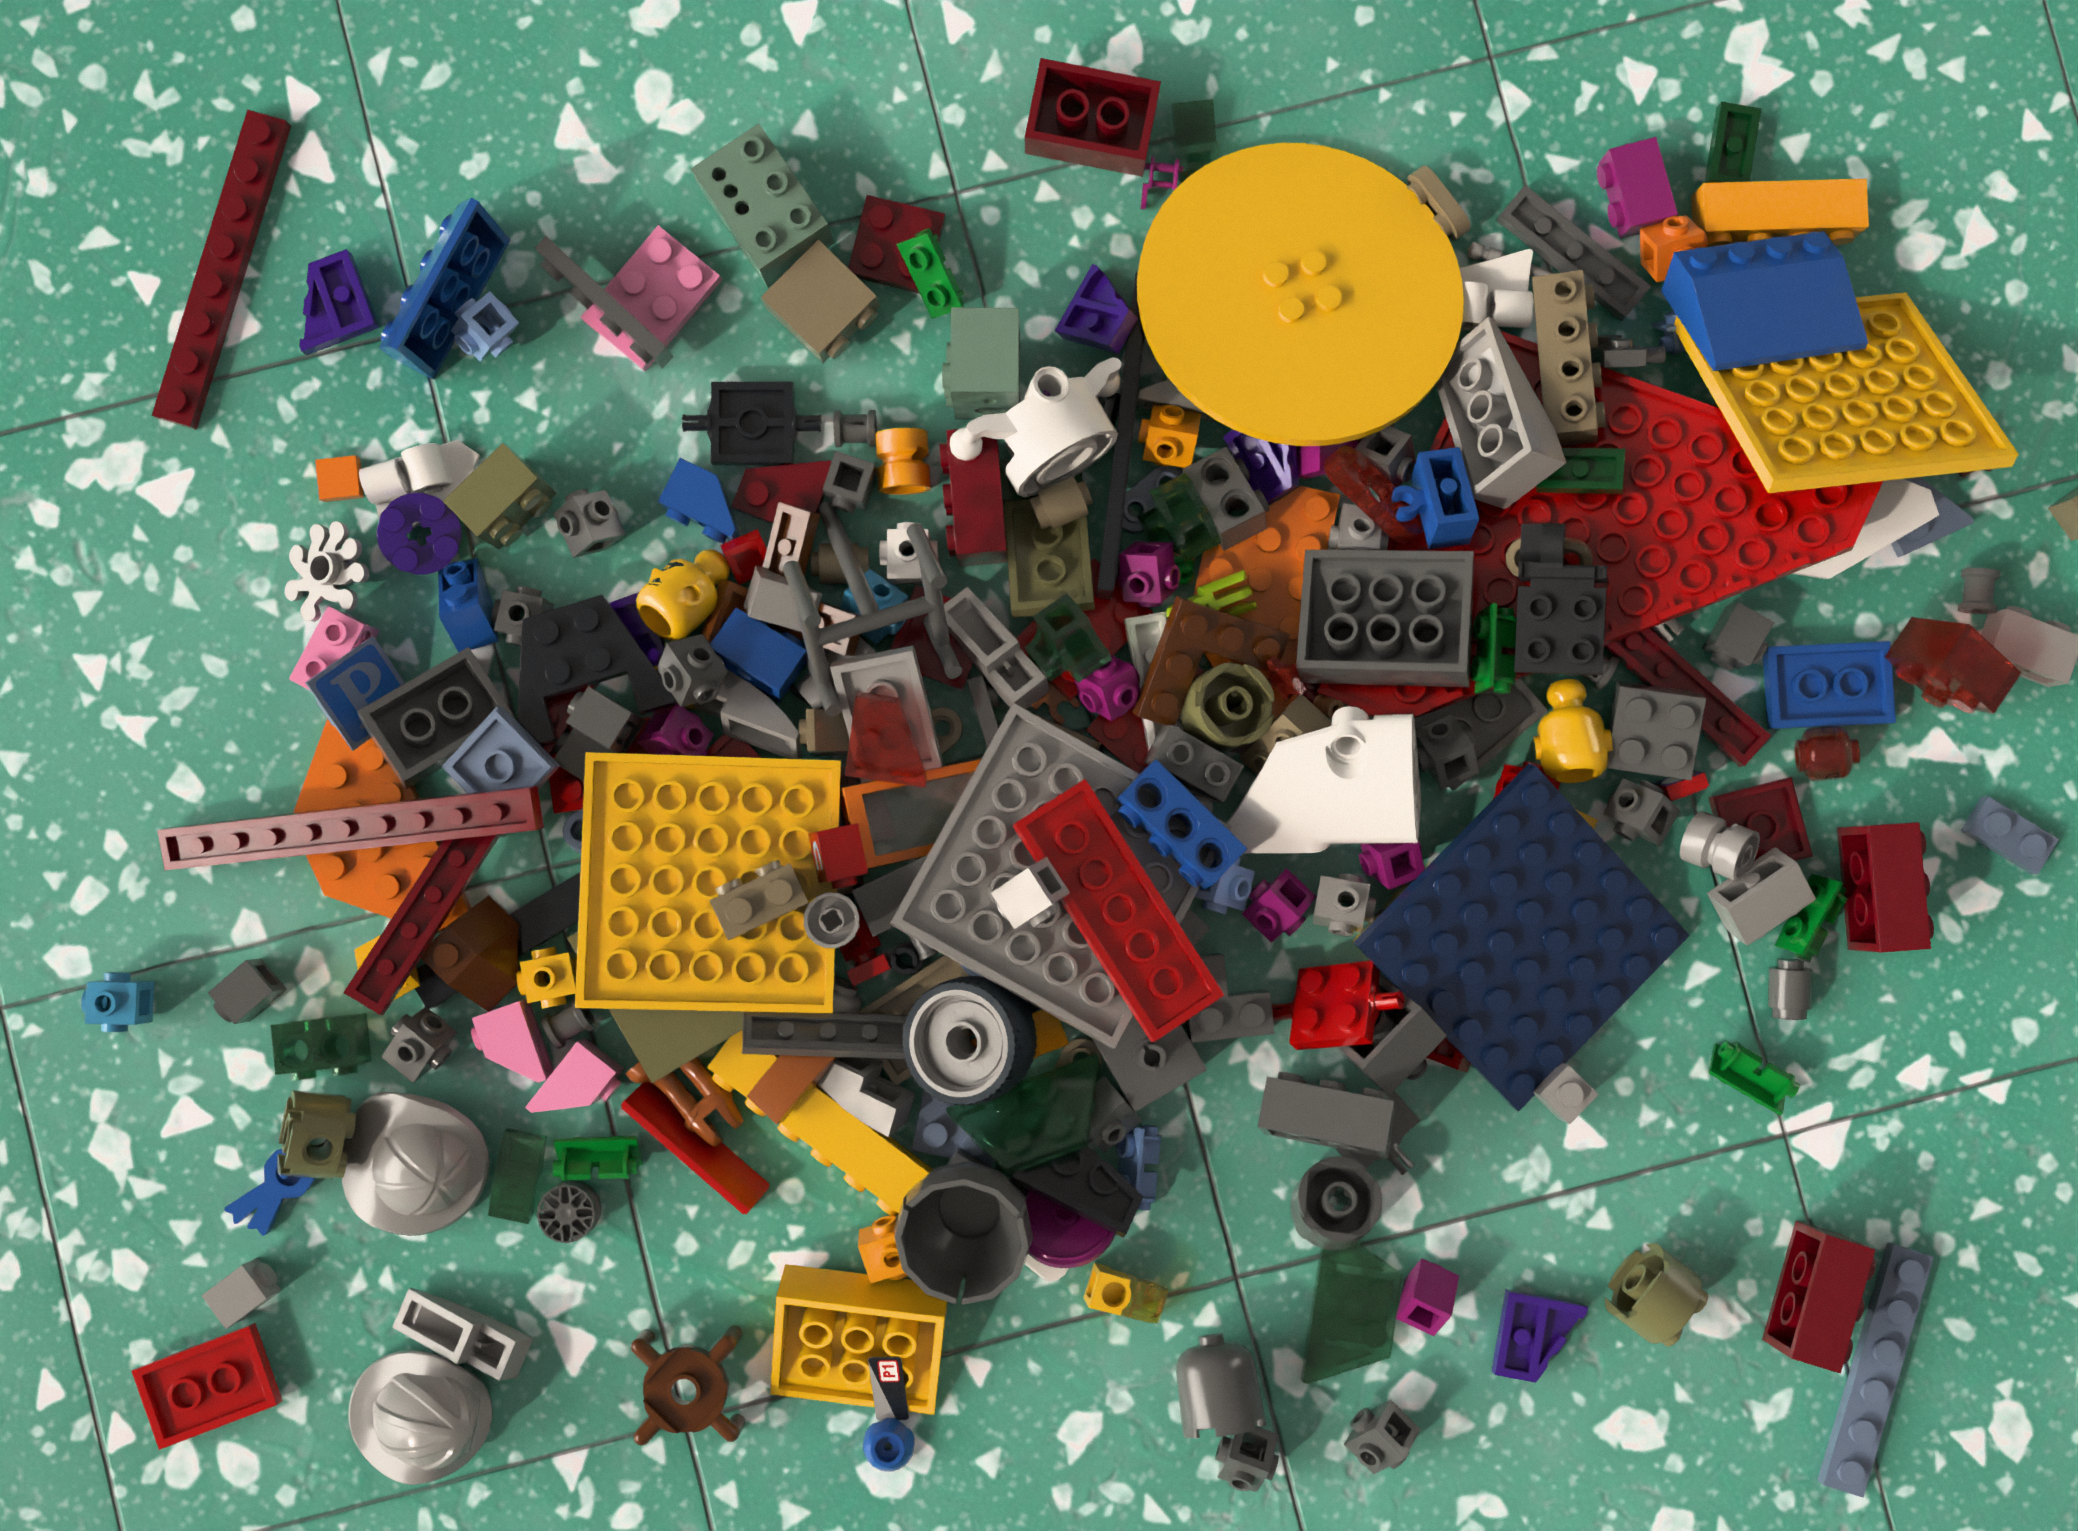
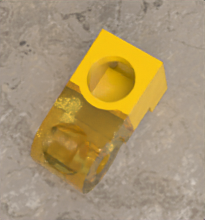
(1124, 1294)

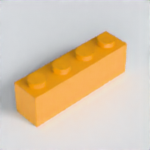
(1781, 209)

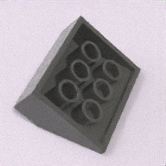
(1386, 618)

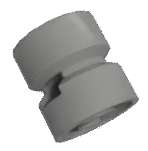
(1713, 843)
(831, 920)

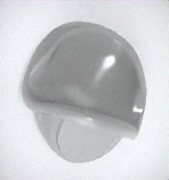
(418, 1416)

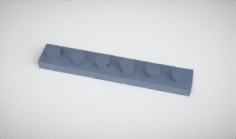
(1875, 1369)

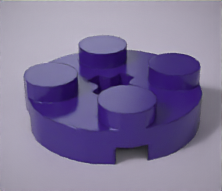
(408, 555)

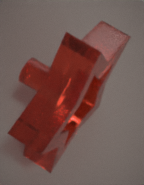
(1284, 678)

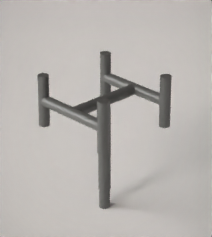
(872, 618)

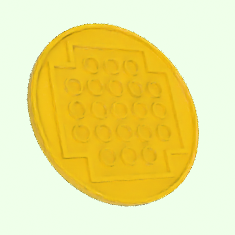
(1299, 294)

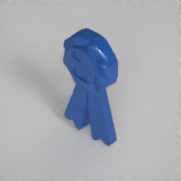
(268, 1197)

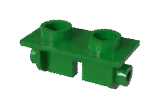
(927, 267)
(1493, 631)
(1803, 931)
(1740, 1070)
(613, 1155)

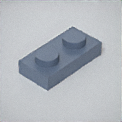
(2009, 835)

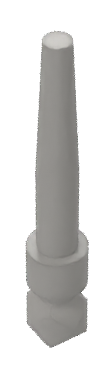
(1478, 251)

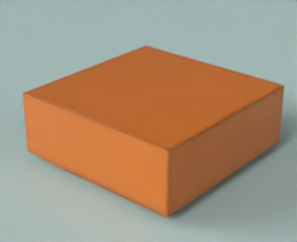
(339, 478)

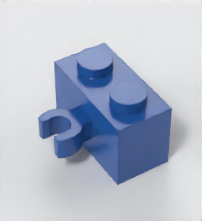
(1441, 498)
(760, 654)

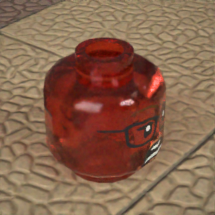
(1826, 753)

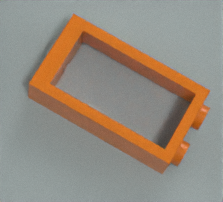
(902, 819)

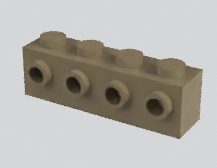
(1565, 356)

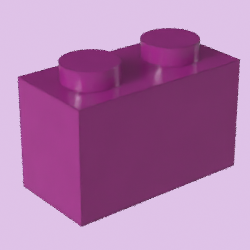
(1636, 186)

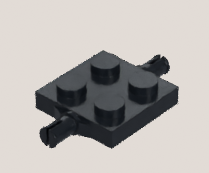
(752, 423)

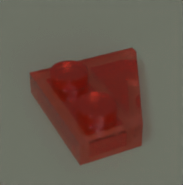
(883, 742)

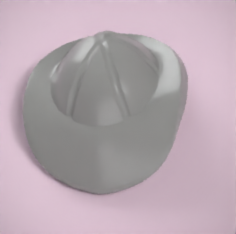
(413, 1164)

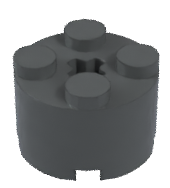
(1355, 1191)

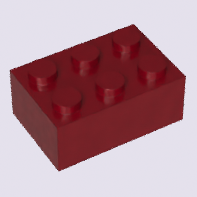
(1091, 117)
(975, 504)
(1885, 887)
(1819, 1297)

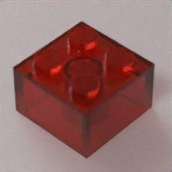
(1952, 665)

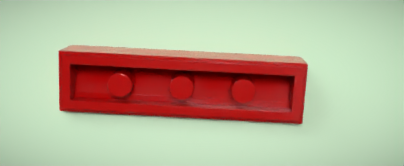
(715, 1165)

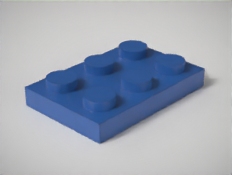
(1828, 685)

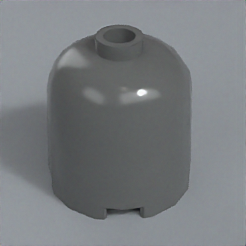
(1218, 1388)

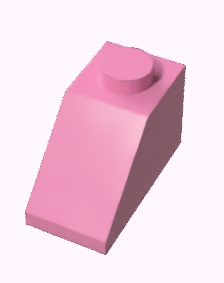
(513, 1040)
(578, 1080)

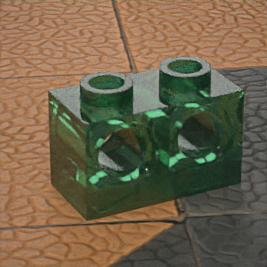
(320, 1039)

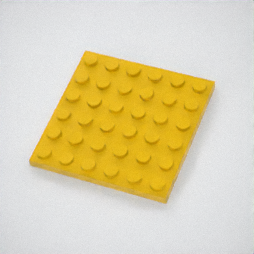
(1859, 412)
(657, 848)

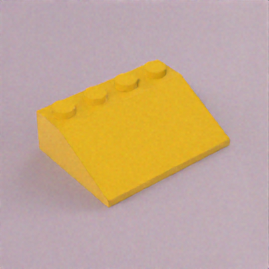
(838, 1320)

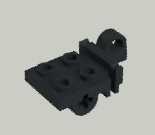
(1561, 611)

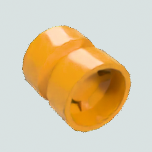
(902, 459)

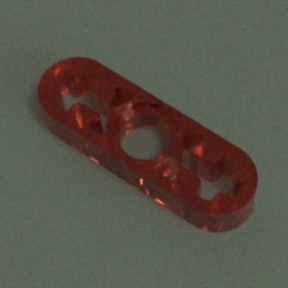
(1346, 470)

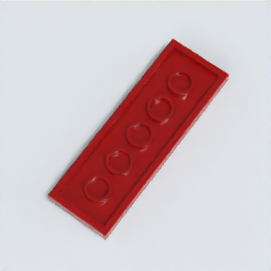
(1120, 911)

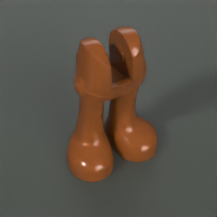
(695, 1111)

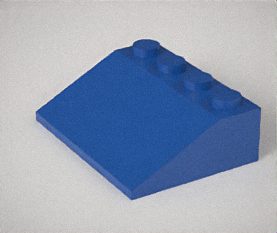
(448, 278)
(1765, 300)

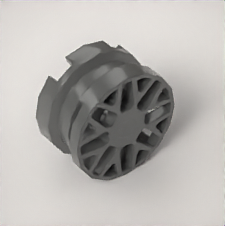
(569, 1211)

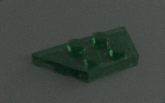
(1035, 1118)
(1350, 1312)

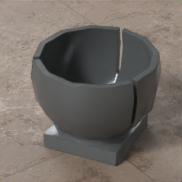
(962, 1226)

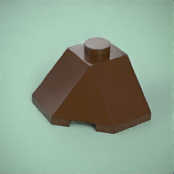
(478, 953)

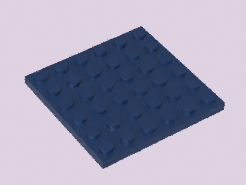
(1522, 936)

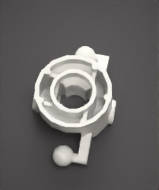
(1050, 434)

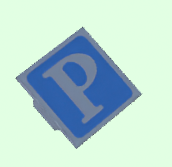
(352, 684)

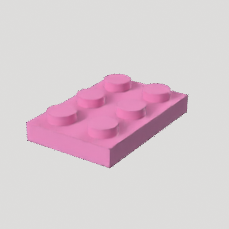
(658, 287)

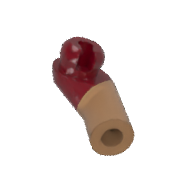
(1324, 704)

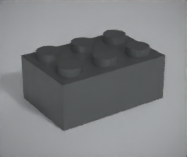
(431, 716)
(1328, 1115)

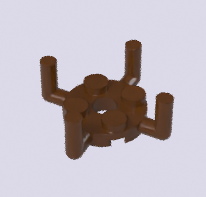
(699, 1367)

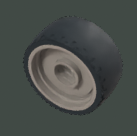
(940, 1045)

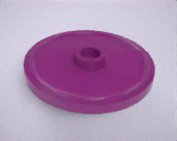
(1062, 1236)

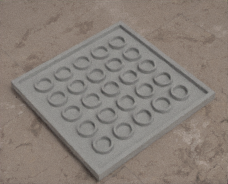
(980, 851)

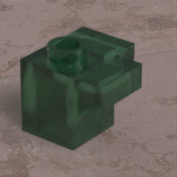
(1180, 519)
(1066, 642)

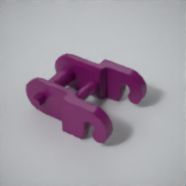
(1160, 167)

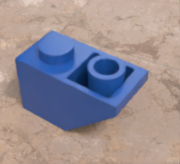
(700, 498)
(466, 605)

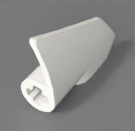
(1498, 291)
(421, 469)

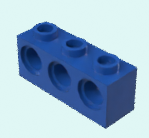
(1201, 825)

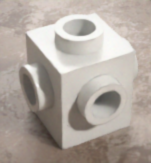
(899, 567)

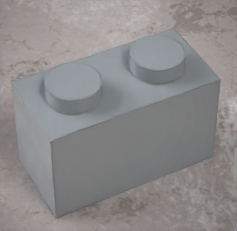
(2039, 649)
(1763, 898)

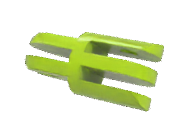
(1206, 597)

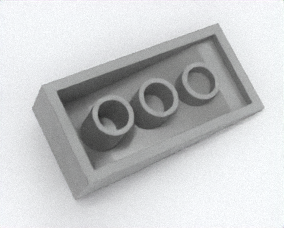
(1497, 419)

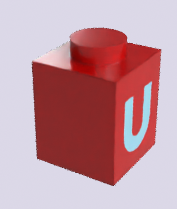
(838, 855)

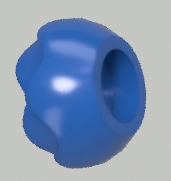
(888, 1431)

